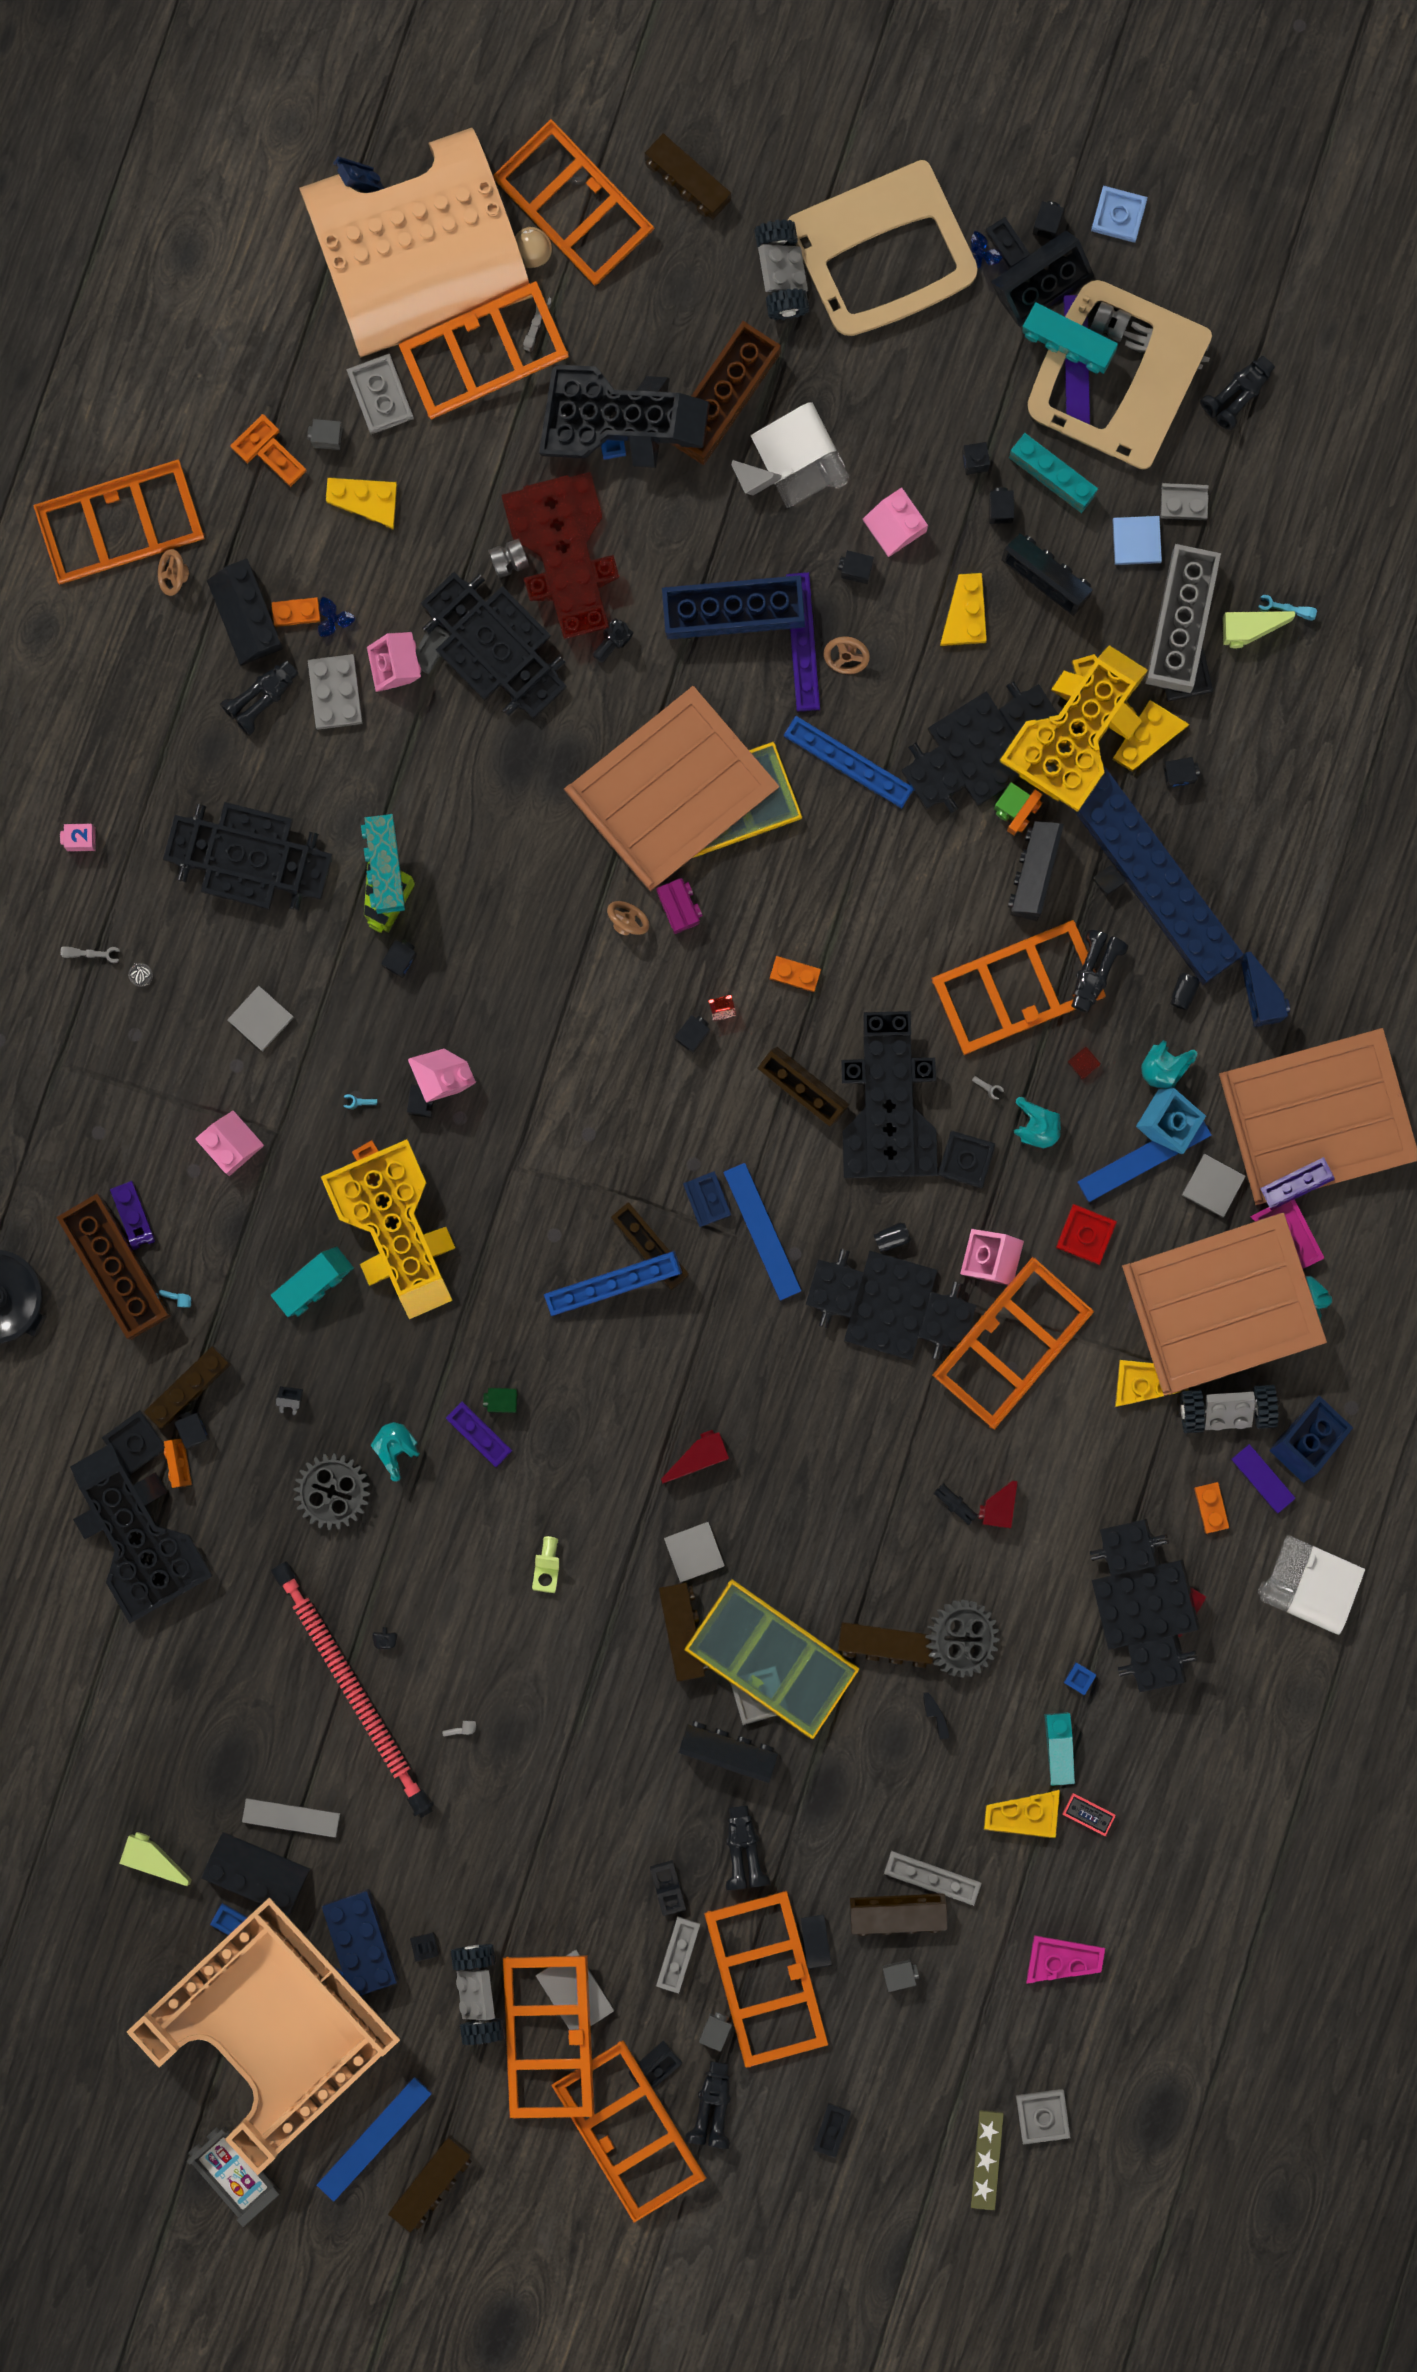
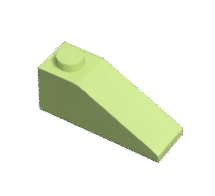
(1245, 627)
(150, 1858)

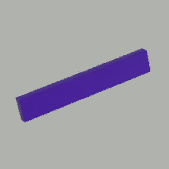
(1076, 380)
(804, 655)

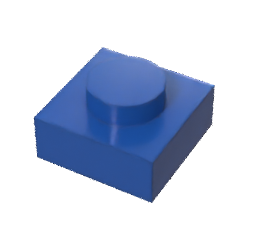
(613, 449)
(1079, 1678)

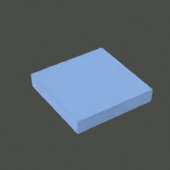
(1119, 214)
(1137, 540)

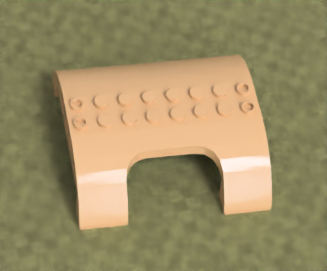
(418, 247)
(278, 2021)

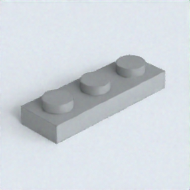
(678, 1955)

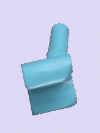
(359, 1102)
(182, 1299)

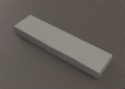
(291, 1817)
(932, 1878)

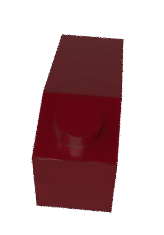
(702, 1454)

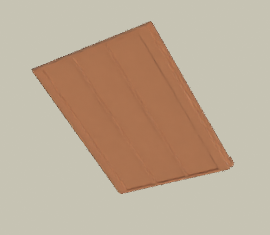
(671, 788)
(1320, 1104)
(1224, 1304)

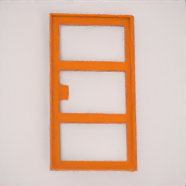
(595, 183)
(471, 322)
(110, 494)
(1030, 1014)
(990, 1323)
(796, 1971)
(576, 2037)
(604, 2145)

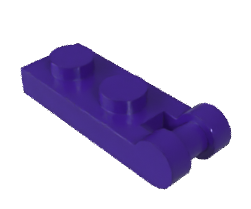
(132, 1214)

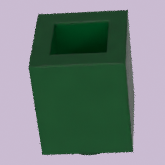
(501, 1400)

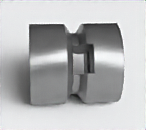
(1103, 318)
(508, 558)

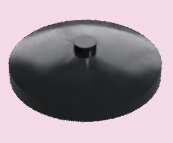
(19, 1296)

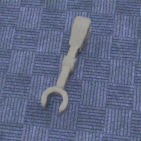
(530, 339)
(70, 952)

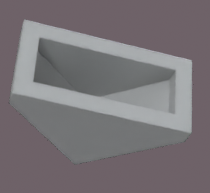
(753, 478)

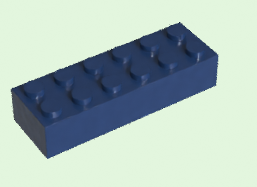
(733, 607)

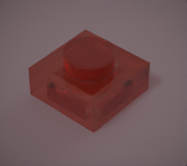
(722, 1008)
(1084, 1063)

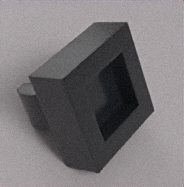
(289, 1398)
(424, 1946)

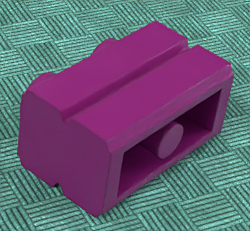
(678, 905)

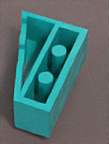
(312, 1281)

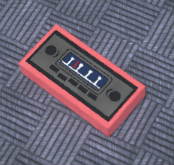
(1088, 1814)

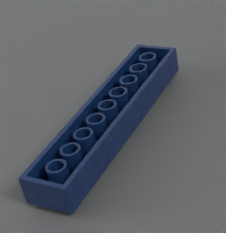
(1157, 880)

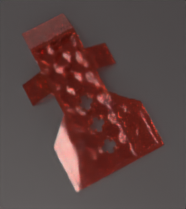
(569, 577)

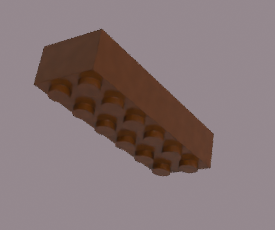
(732, 383)
(113, 1266)

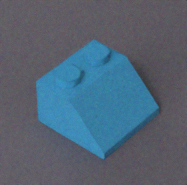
(1171, 1120)

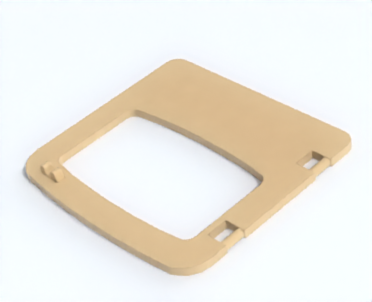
(872, 210)
(1155, 391)

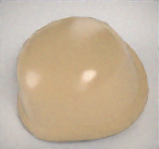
(533, 247)

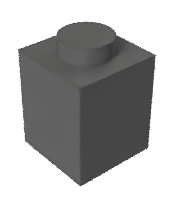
(325, 434)
(900, 1975)
(715, 2031)

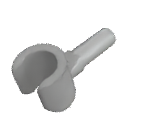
(987, 1087)
(467, 1728)

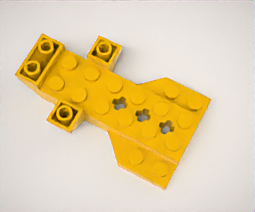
(1094, 705)
(404, 1251)

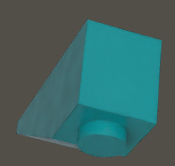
(1060, 1748)

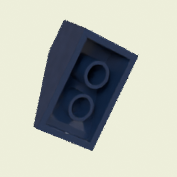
(1263, 994)
(1311, 1439)

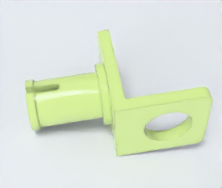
(547, 1564)

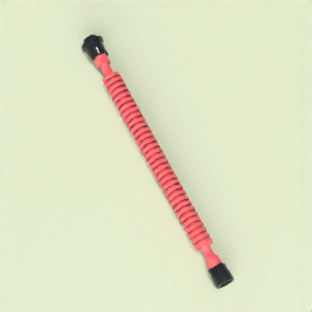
(417, 1798)

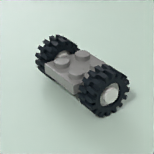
(782, 269)
(1229, 1410)
(476, 1994)

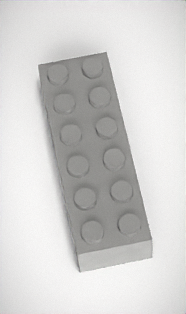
(1183, 618)

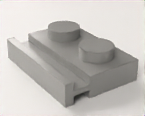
(1184, 501)

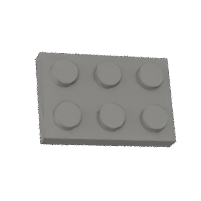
(335, 691)

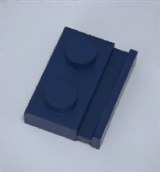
(358, 175)
(707, 1199)

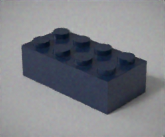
(360, 1942)

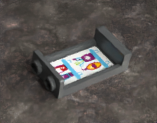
(232, 2176)

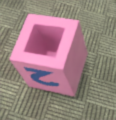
(78, 837)

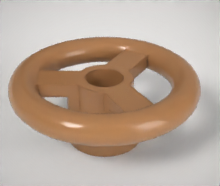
(177, 573)
(848, 652)
(625, 922)

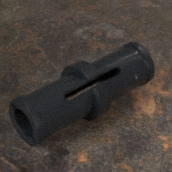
(955, 1504)

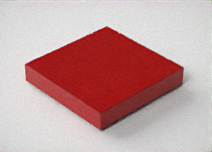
(1086, 1234)

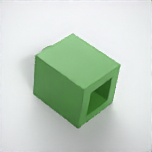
(1011, 802)

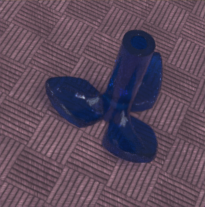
(978, 246)
(328, 609)

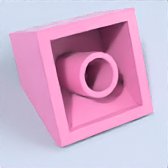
(895, 522)
(393, 661)
(441, 1074)
(229, 1142)
(992, 1257)

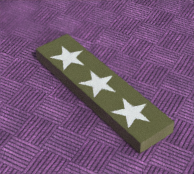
(986, 2160)

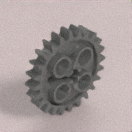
(325, 1512)
(964, 1615)

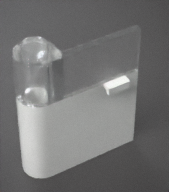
(801, 453)
(1312, 1585)

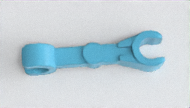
(1305, 612)

